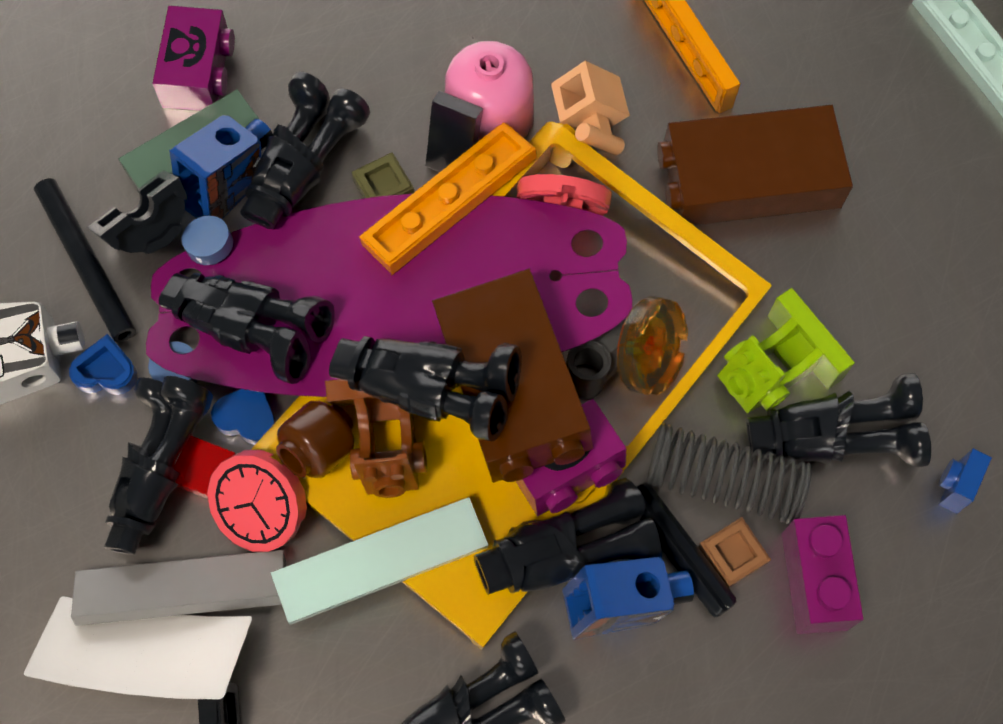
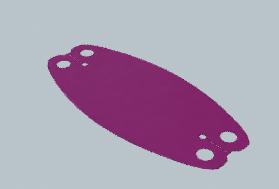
(323, 257)

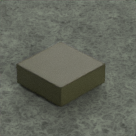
(382, 178)

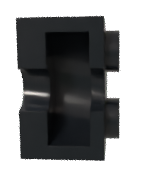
(151, 223)

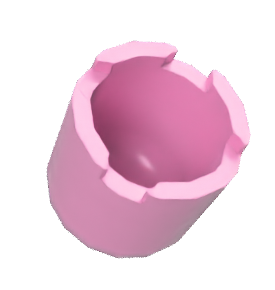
(495, 80)

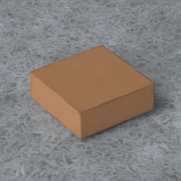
(734, 552)

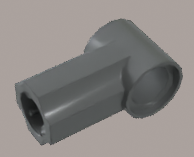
(599, 354)

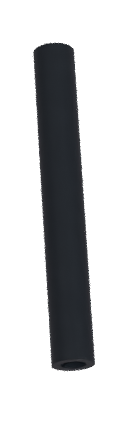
(85, 260)

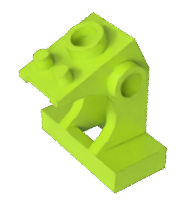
(800, 345)

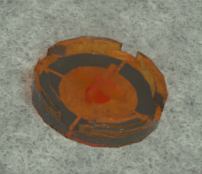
(651, 345)

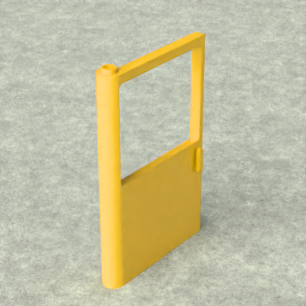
(454, 454)

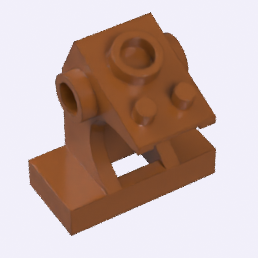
(387, 472)

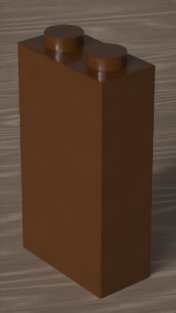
(755, 165)
(546, 415)

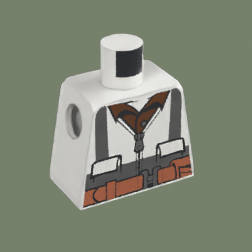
(32, 348)

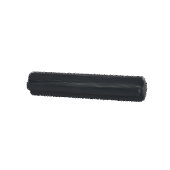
(686, 555)

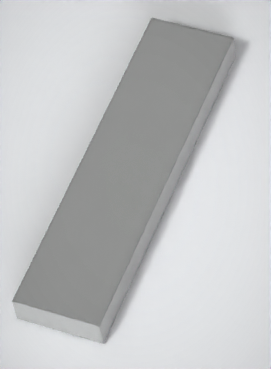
(176, 587)

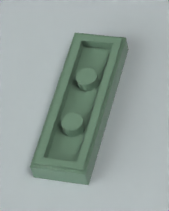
(154, 155)

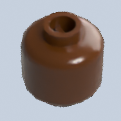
(315, 439)

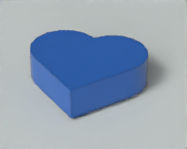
(103, 368)
(243, 414)

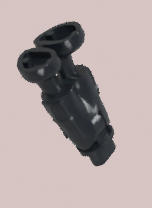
(244, 315)
(423, 377)

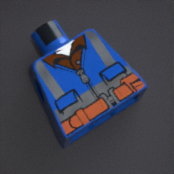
(218, 164)
(623, 596)

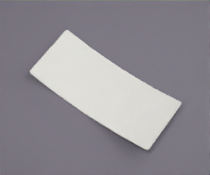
(141, 656)

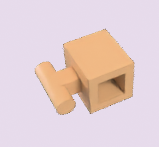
(592, 104)

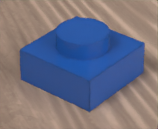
(963, 480)

